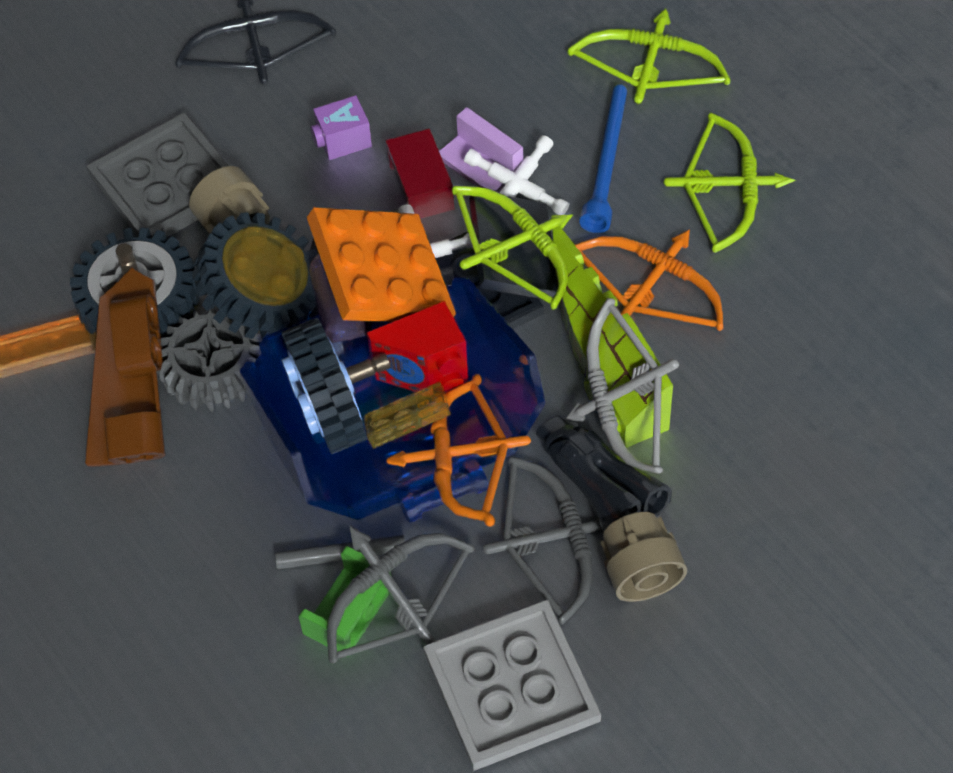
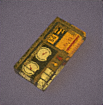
(406, 415)

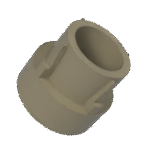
(225, 194)
(642, 557)

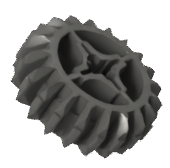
(210, 356)

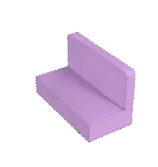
(487, 140)

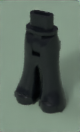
(600, 474)

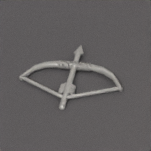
(640, 382)

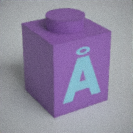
(341, 128)

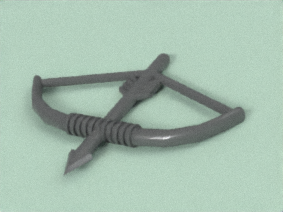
(527, 540)
(408, 610)

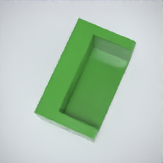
(356, 615)

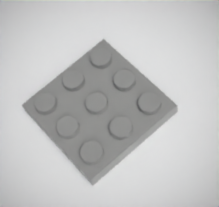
(511, 684)

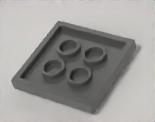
(156, 175)

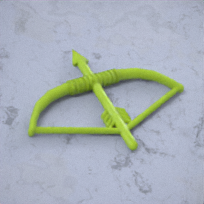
(646, 71)
(704, 181)
(499, 250)

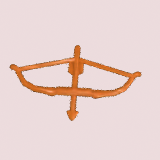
(444, 452)

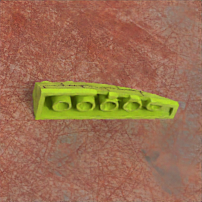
(616, 351)

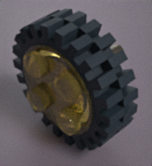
(255, 275)

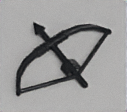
(256, 52)

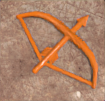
(642, 293)

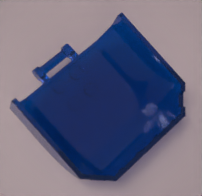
(359, 478)

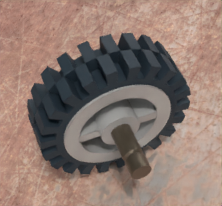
(153, 257)

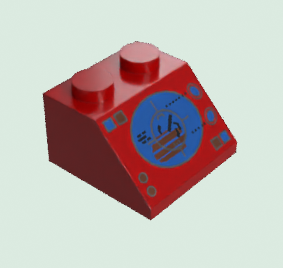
(422, 350)

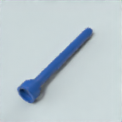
(597, 213)

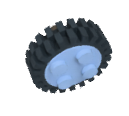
(326, 385)

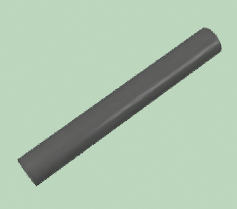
(330, 553)

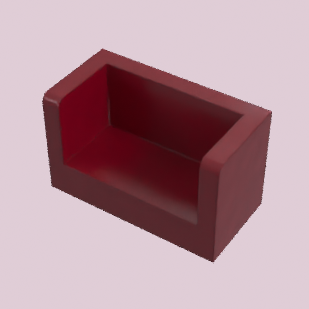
(421, 173)

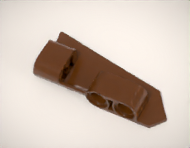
(125, 387)

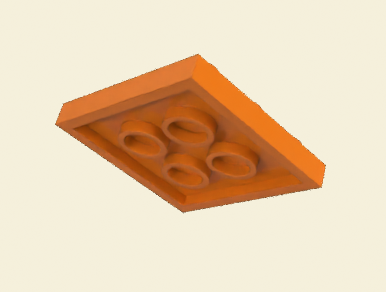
(377, 263)

